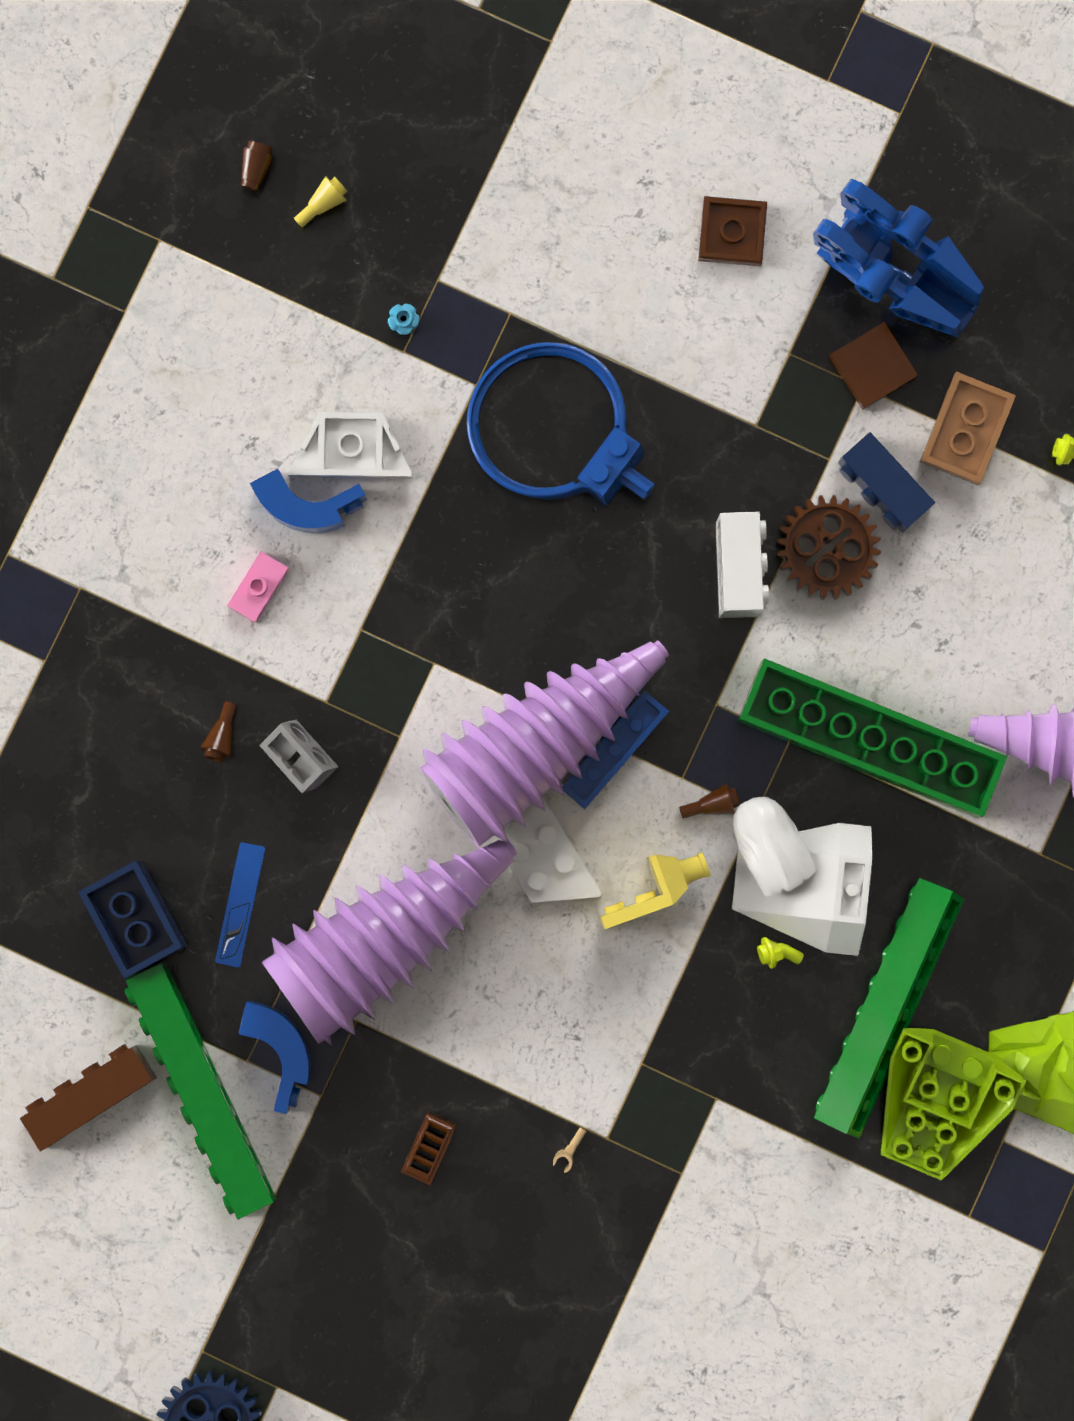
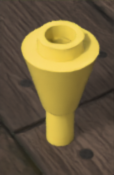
(327, 196)

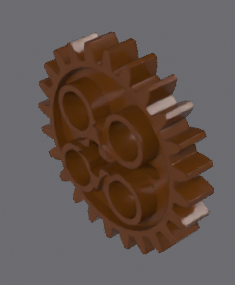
(846, 569)

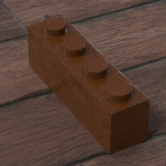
(88, 1097)

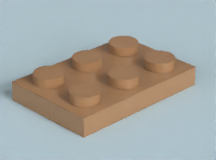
(967, 428)

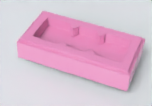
(258, 587)

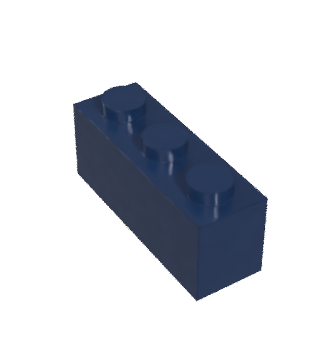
(885, 483)

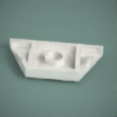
(350, 448)
(547, 860)

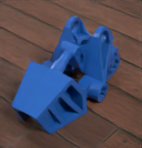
(940, 291)

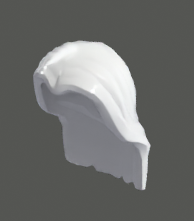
(771, 846)

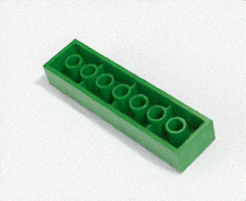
(872, 739)

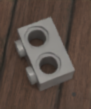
(298, 756)

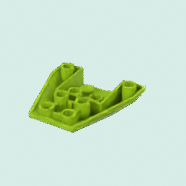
(943, 1100)

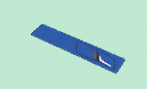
(240, 904)

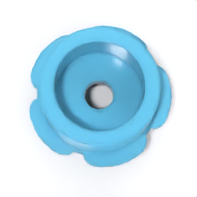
(407, 326)

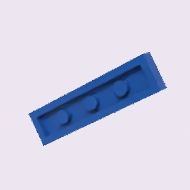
(628, 736)

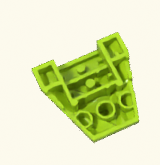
(1045, 1058)

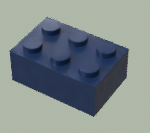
(132, 919)

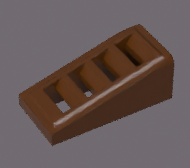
(436, 1122)

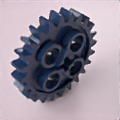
(215, 1395)

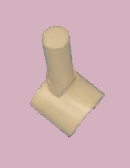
(570, 1149)

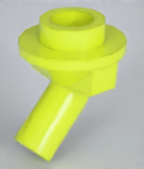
(1063, 450)
(772, 952)

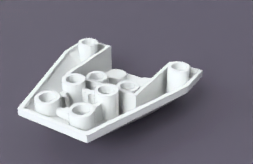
(828, 906)

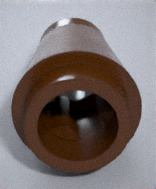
(255, 164)

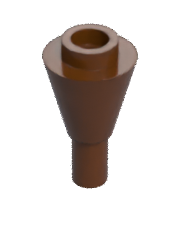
(218, 741)
(717, 802)

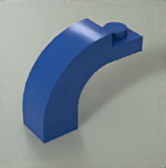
(301, 514)
(288, 1041)

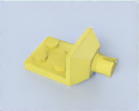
(672, 881)

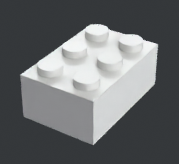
(741, 564)

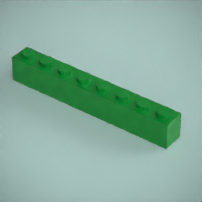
(888, 1007)
(200, 1090)

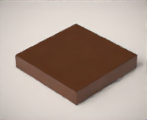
(732, 231)
(873, 366)

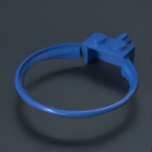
(609, 467)

